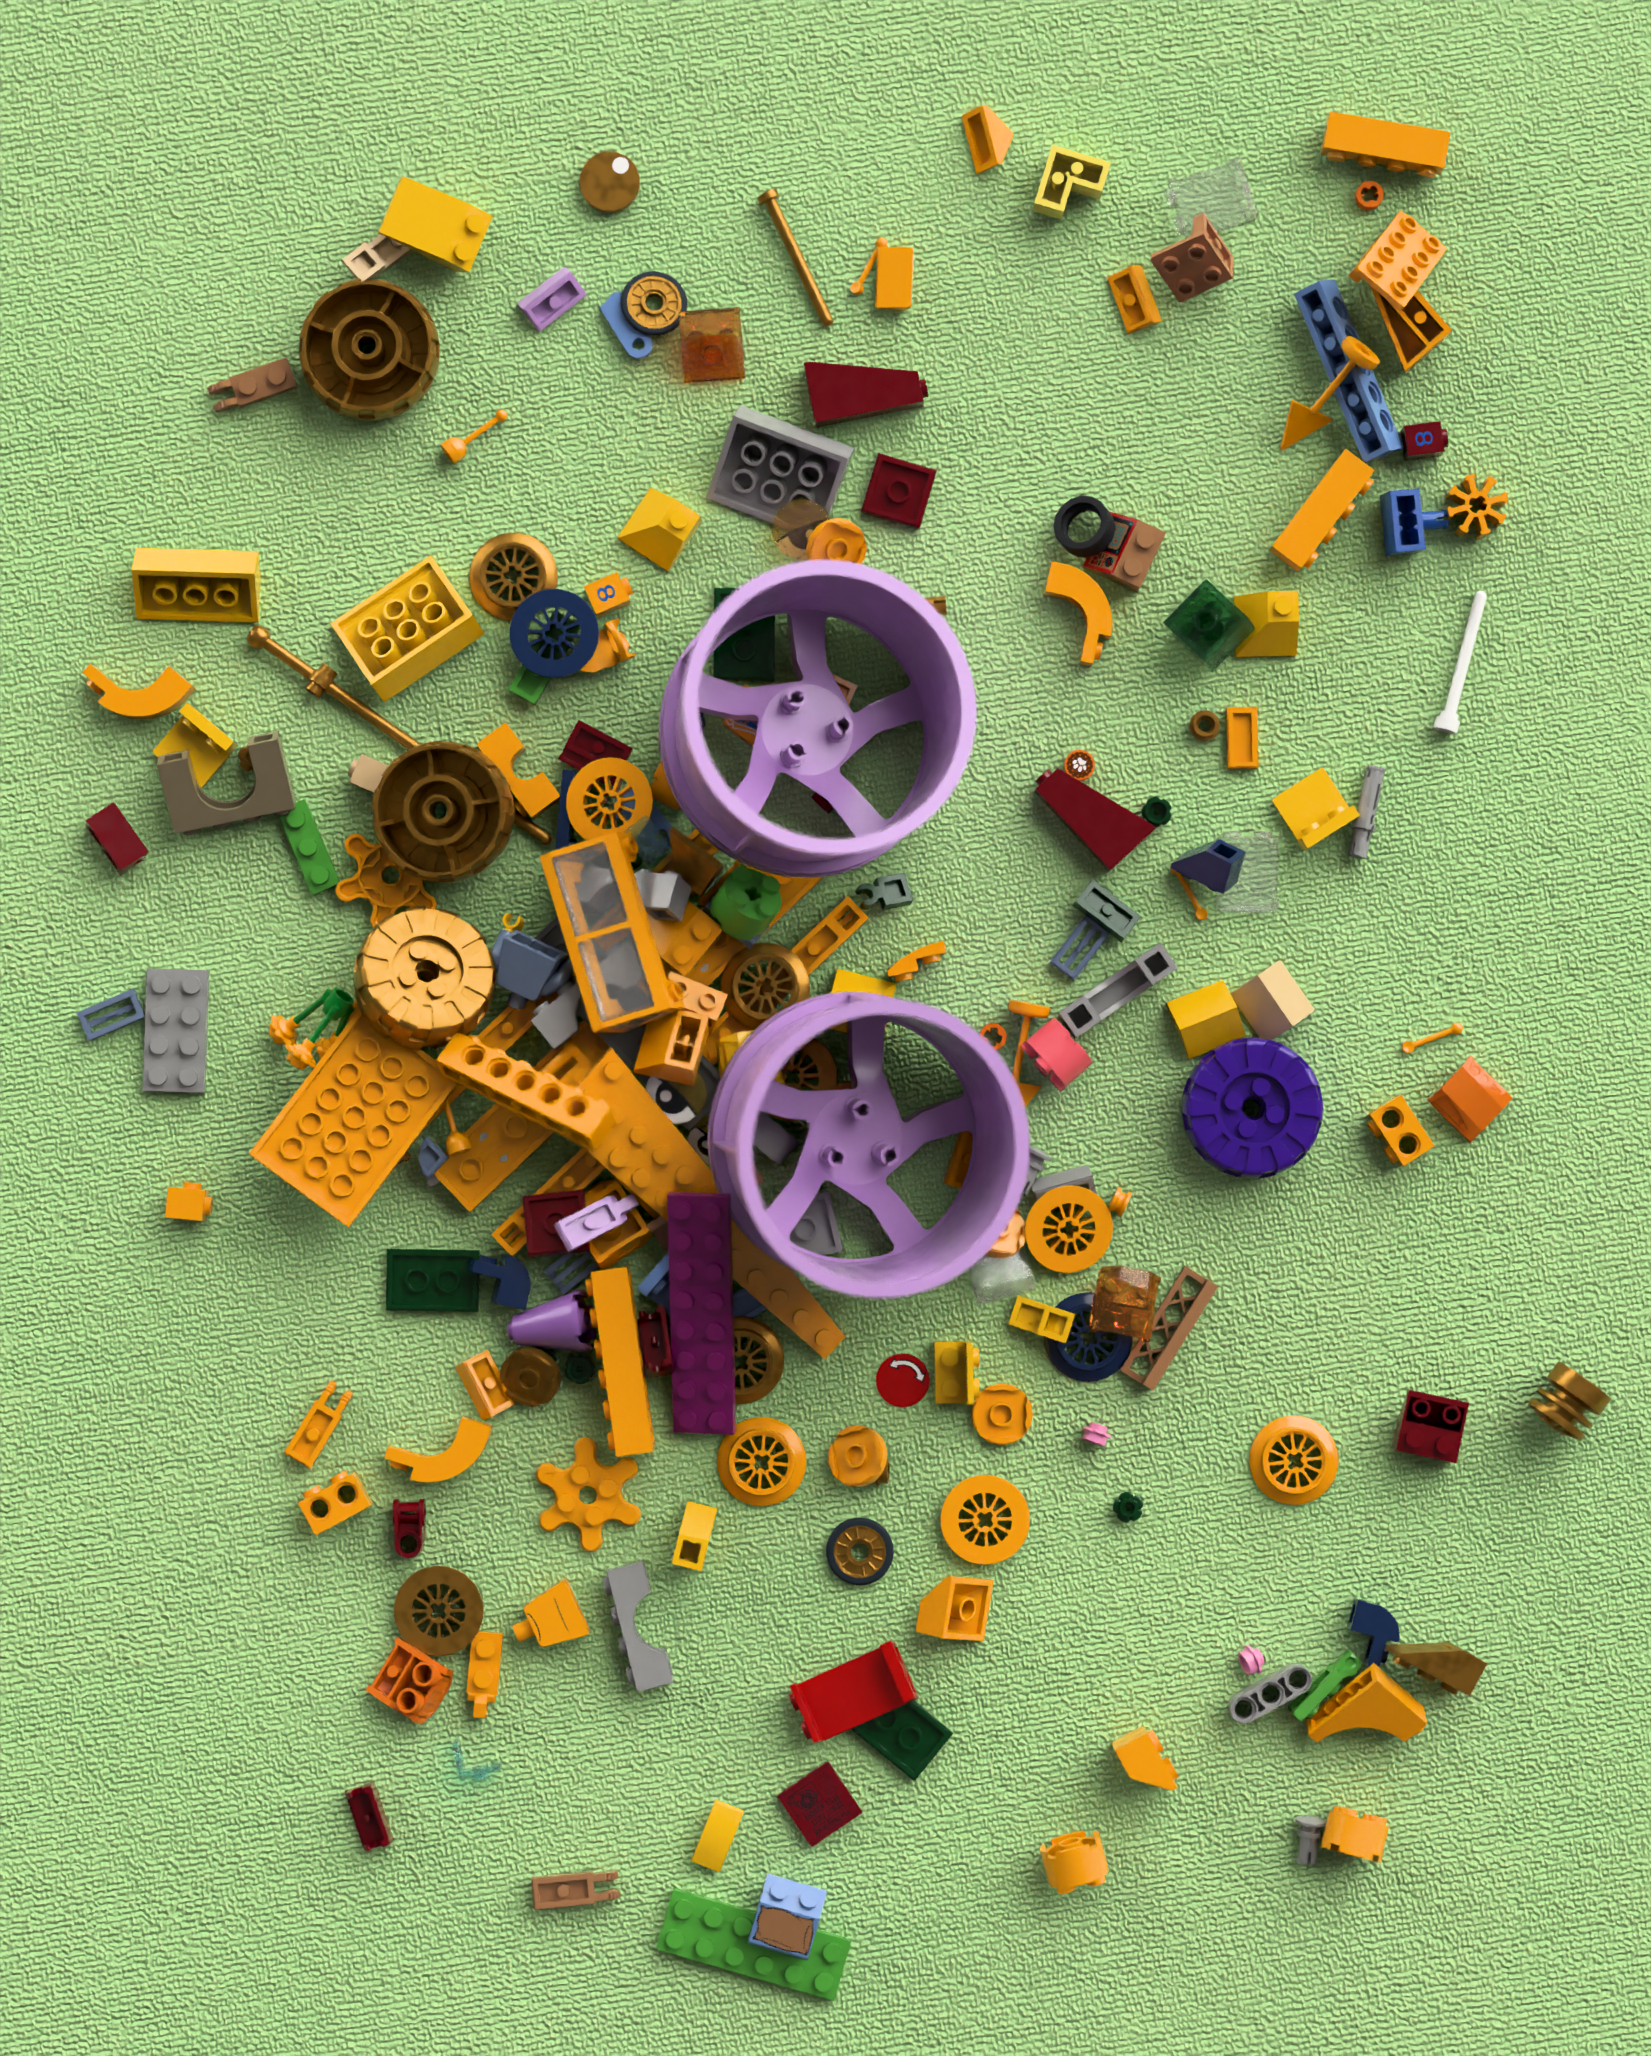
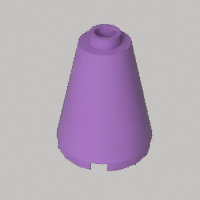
(555, 1324)

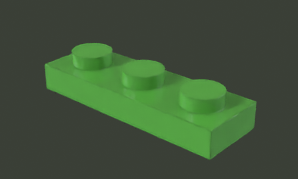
(531, 685)
(309, 848)

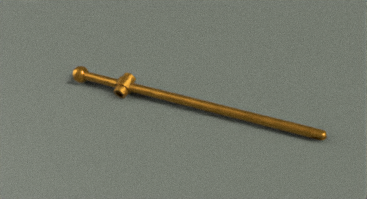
(322, 681)

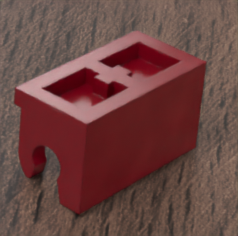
(116, 838)
(655, 1343)
(369, 1816)

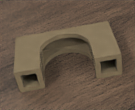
(194, 809)

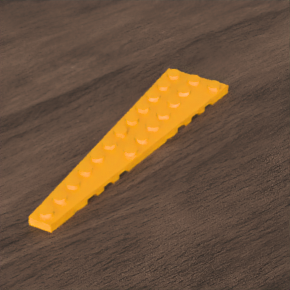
(656, 1159)

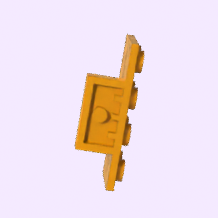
(1399, 260)

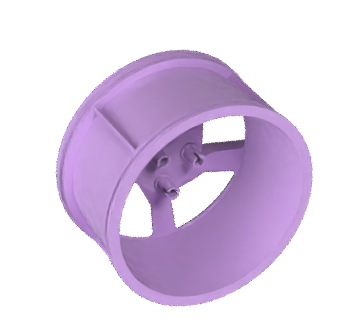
(808, 724)
(861, 1139)

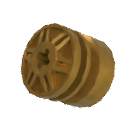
(1569, 1401)

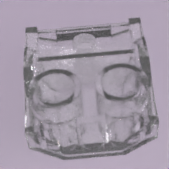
(1001, 1277)

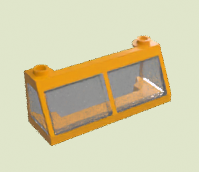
(609, 933)

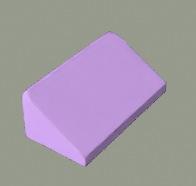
(552, 299)

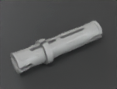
(1368, 803)

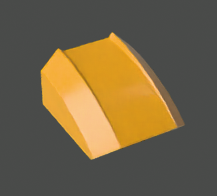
(622, 1240)

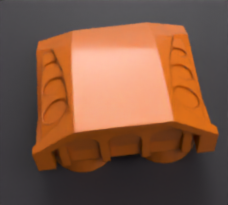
(1470, 1099)
(411, 1682)

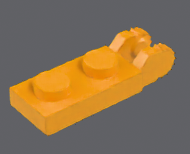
(317, 1427)

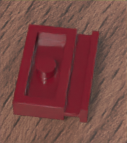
(590, 744)

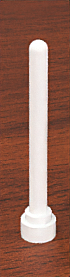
(1448, 719)

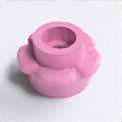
(1095, 1434)
(1251, 1660)

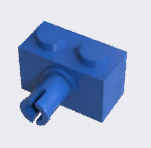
(1405, 522)

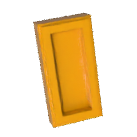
(1242, 737)

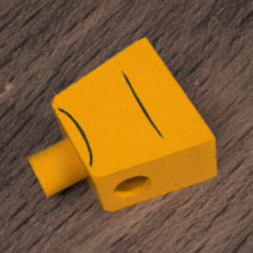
(553, 1617)

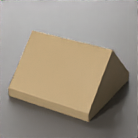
(1272, 1002)

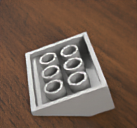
(775, 463)

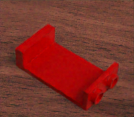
(853, 1693)

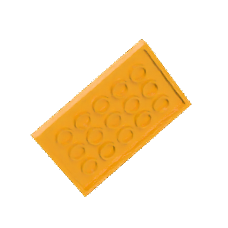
(353, 1119)

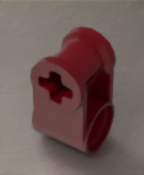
(409, 1525)

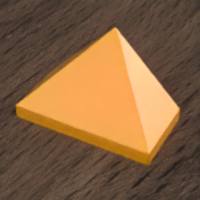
(986, 138)

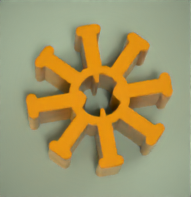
(1486, 504)

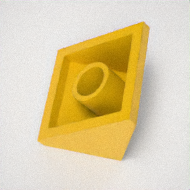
(1206, 1019)

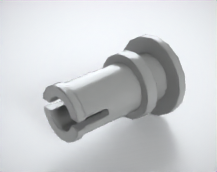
(1036, 1159)
(1309, 1835)

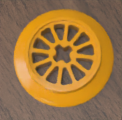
(590, 776)
(1080, 1258)
(1263, 1445)
(792, 1446)
(987, 1553)

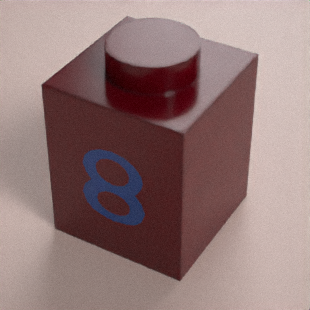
(1423, 440)

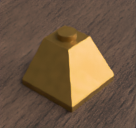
(693, 863)

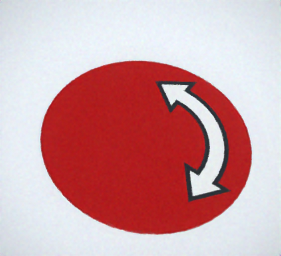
(902, 1380)

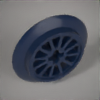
(539, 603)
(1079, 1370)

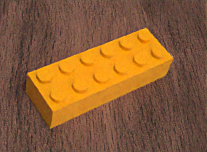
(622, 1361)

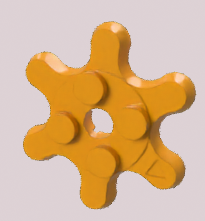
(369, 882)
(607, 1484)

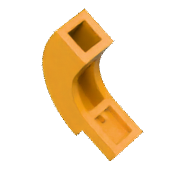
(1085, 593)
(148, 703)
(463, 1452)

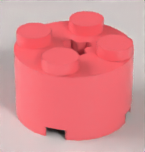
(1056, 1054)

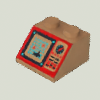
(1128, 553)

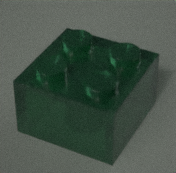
(1209, 625)

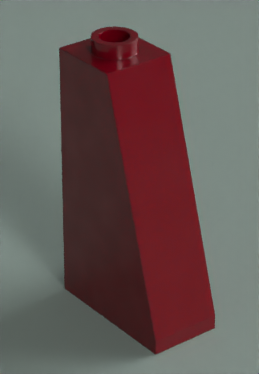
(859, 392)
(1094, 819)

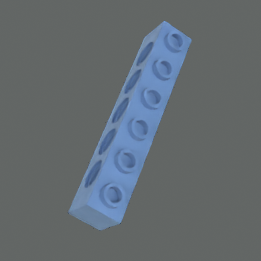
(1359, 391)

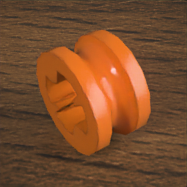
(1366, 186)
(1001, 1032)

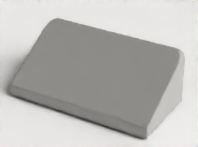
(1077, 1176)

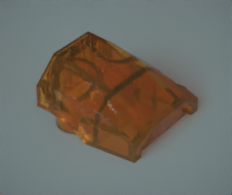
(1124, 1302)

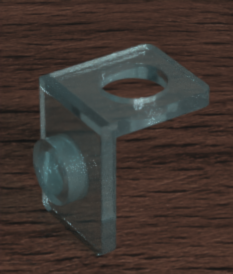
(649, 840)
(476, 1772)

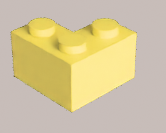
(1066, 173)

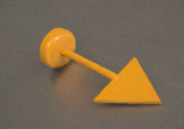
(1306, 420)
(1029, 1010)

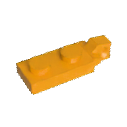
(484, 1670)

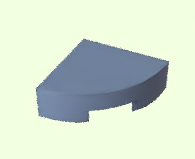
(431, 1157)

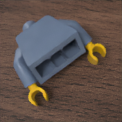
(528, 965)

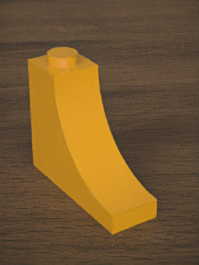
(1369, 1702)

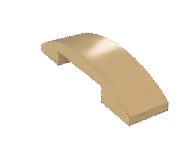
(375, 257)

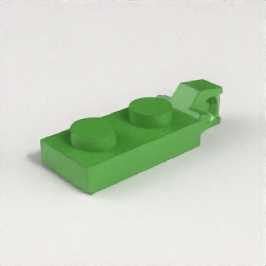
(1324, 1685)

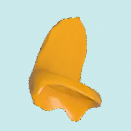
(610, 650)

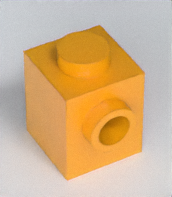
(188, 1202)

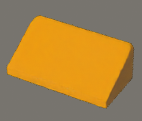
(894, 278)
(1134, 299)
(484, 1385)

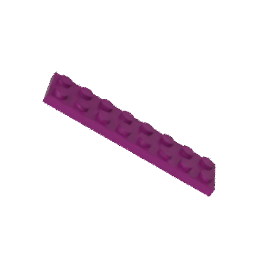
(701, 1312)

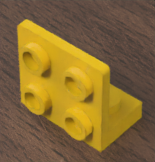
(205, 743)
(1313, 808)
(954, 1372)

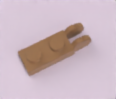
(255, 385)
(571, 1889)

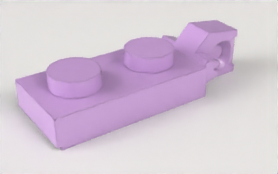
(594, 1221)

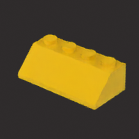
(196, 585)

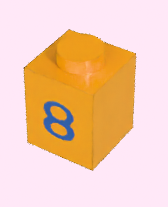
(609, 594)

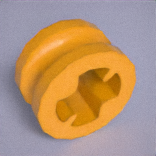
(1119, 1201)

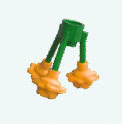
(336, 1005)

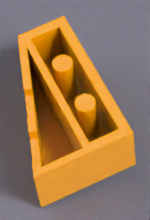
(1413, 329)

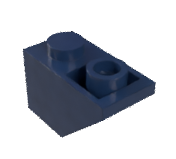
(1212, 865)

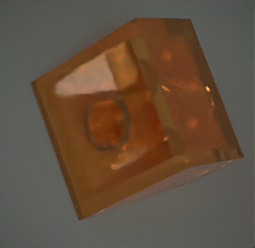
(711, 345)

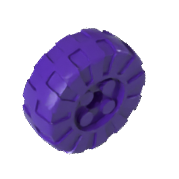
(1286, 1099)

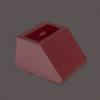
(1430, 1426)

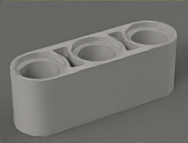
(772, 1138)
(1285, 1693)

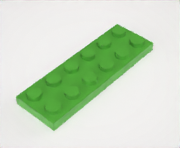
(719, 1937)

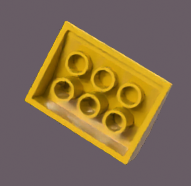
(407, 628)

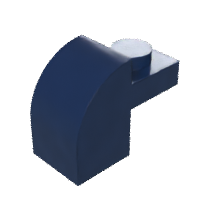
(511, 1281)
(1378, 1623)

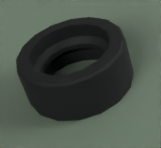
(1073, 508)

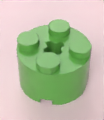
(746, 903)

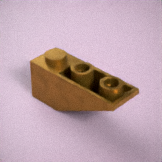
(1443, 1661)

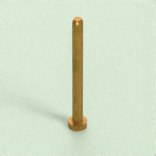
(769, 199)

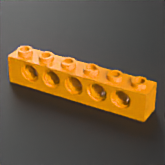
(586, 1130)

